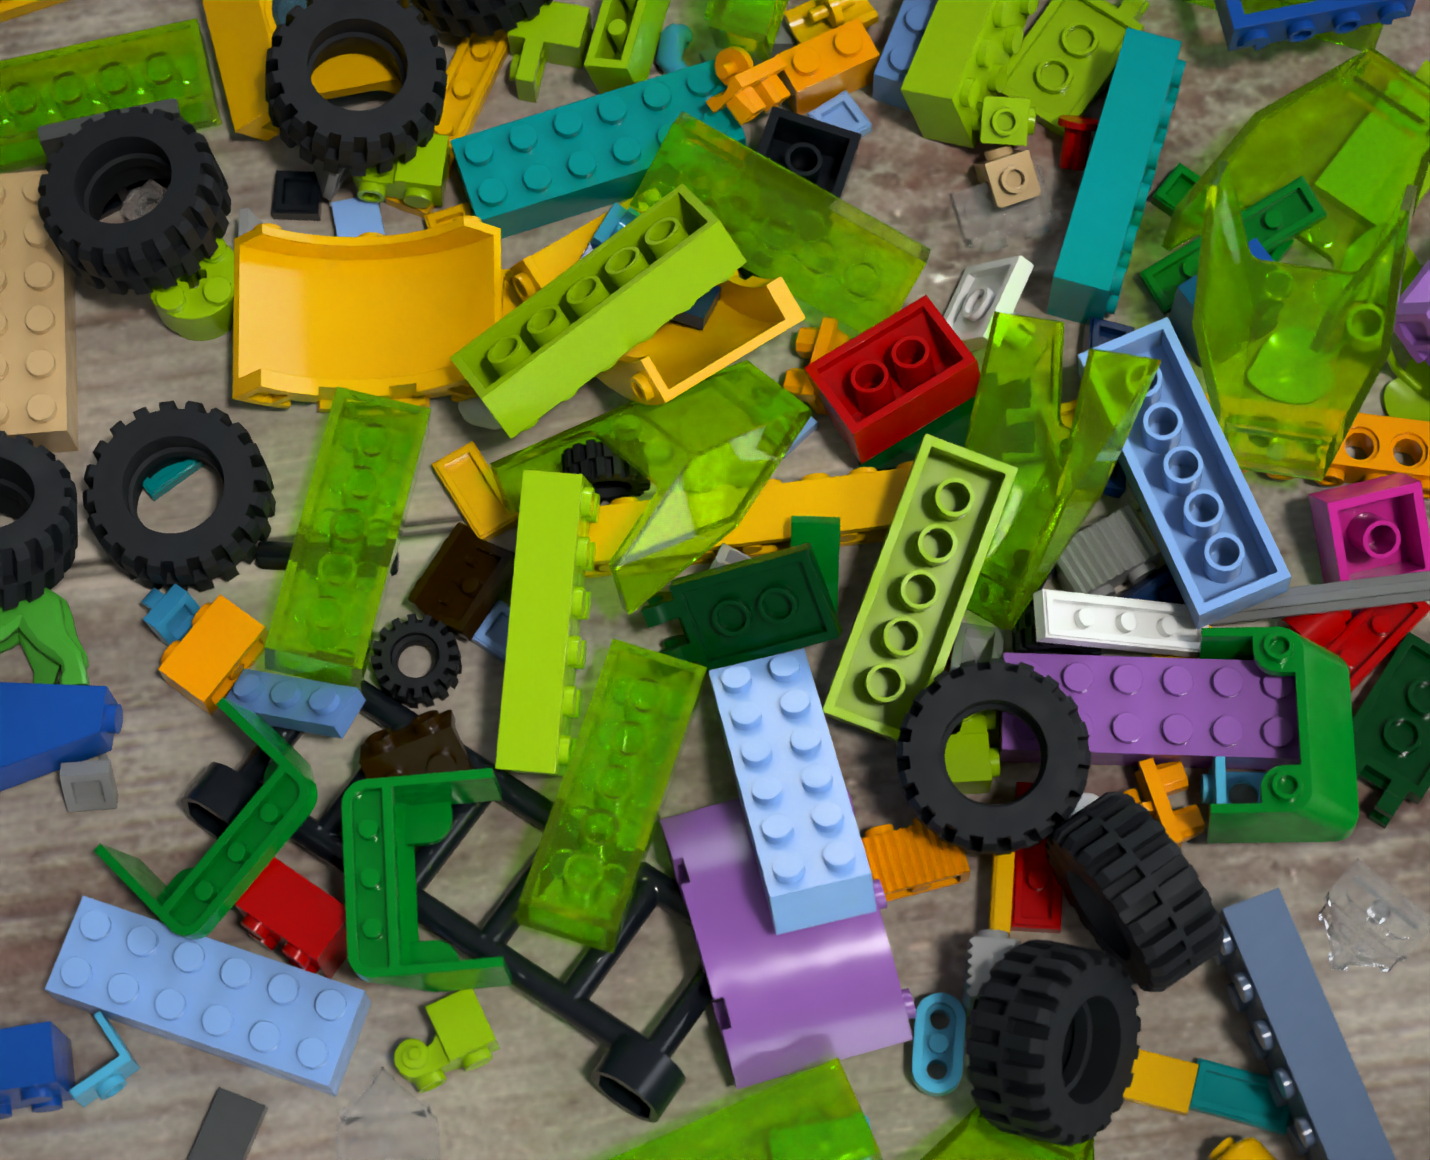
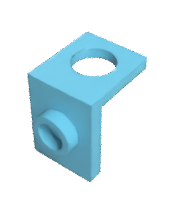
(1218, 782)
(111, 1077)

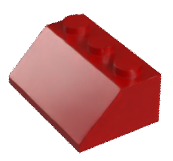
(894, 378)

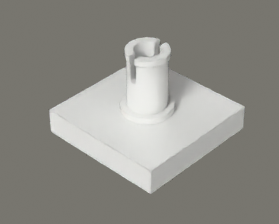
(981, 292)

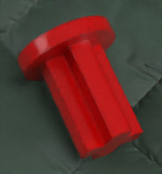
(1076, 141)

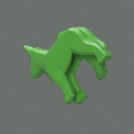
(48, 639)

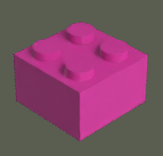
(1371, 528)

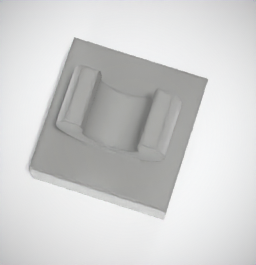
(89, 785)

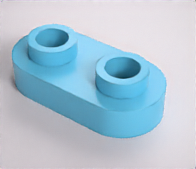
(938, 1045)

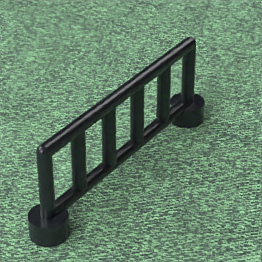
(636, 1068)

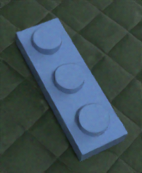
(298, 702)

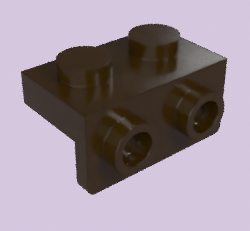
(463, 581)
(421, 748)

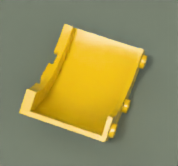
(361, 312)
(677, 353)

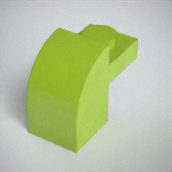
(554, 37)

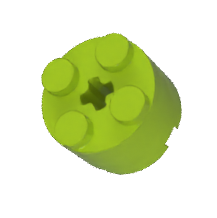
(205, 310)

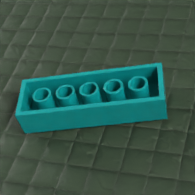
(581, 151)
(1117, 178)

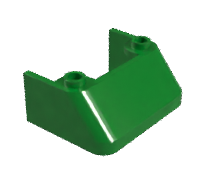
(1307, 799)
(380, 832)
(205, 893)

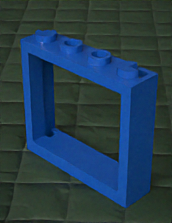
(1303, 20)

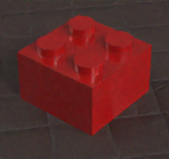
(297, 917)

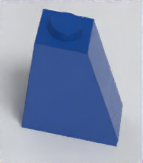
(53, 726)

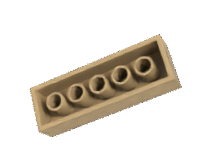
(35, 323)

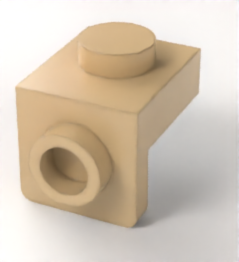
(1009, 175)

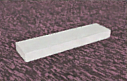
(1115, 623)

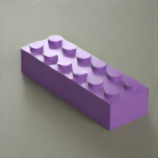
(1167, 711)

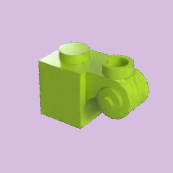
(416, 182)
(968, 754)
(459, 1041)

